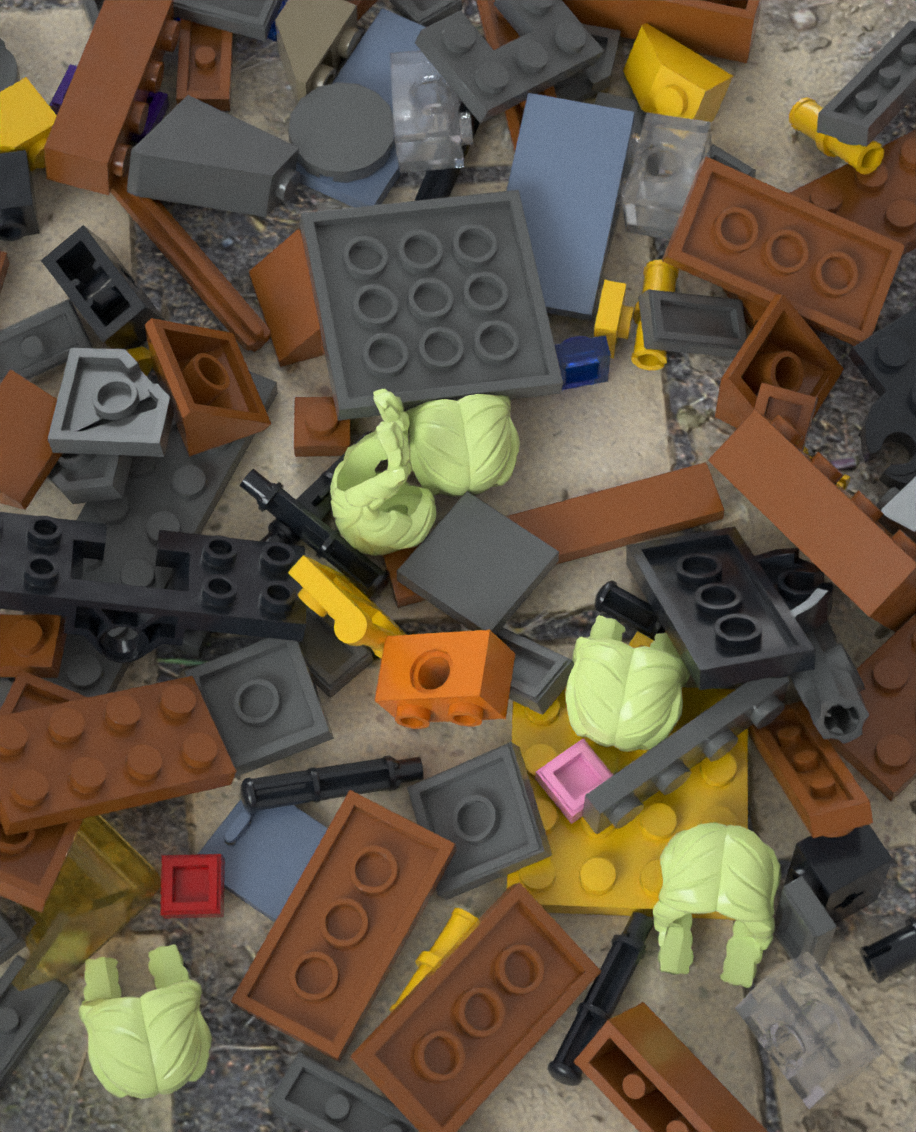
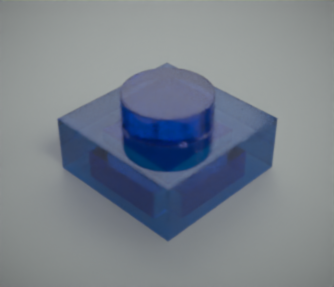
(583, 361)

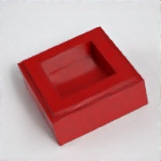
(192, 886)

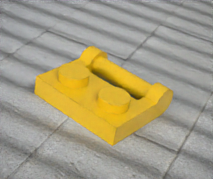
(355, 615)

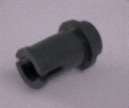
(891, 952)

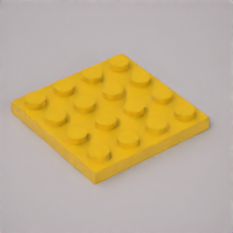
(621, 866)

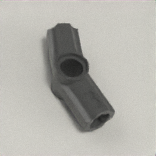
(832, 688)

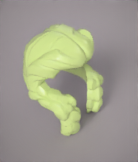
(463, 444)
(377, 508)
(624, 692)
(720, 872)
(149, 1040)

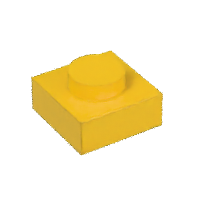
(613, 316)

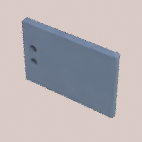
(266, 854)

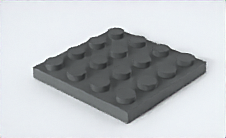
(429, 301)

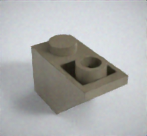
(314, 41)

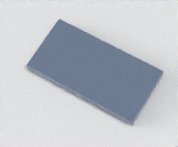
(371, 68)
(569, 186)

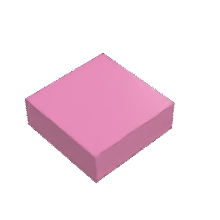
(572, 777)

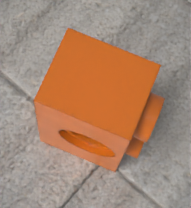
(471, 663)

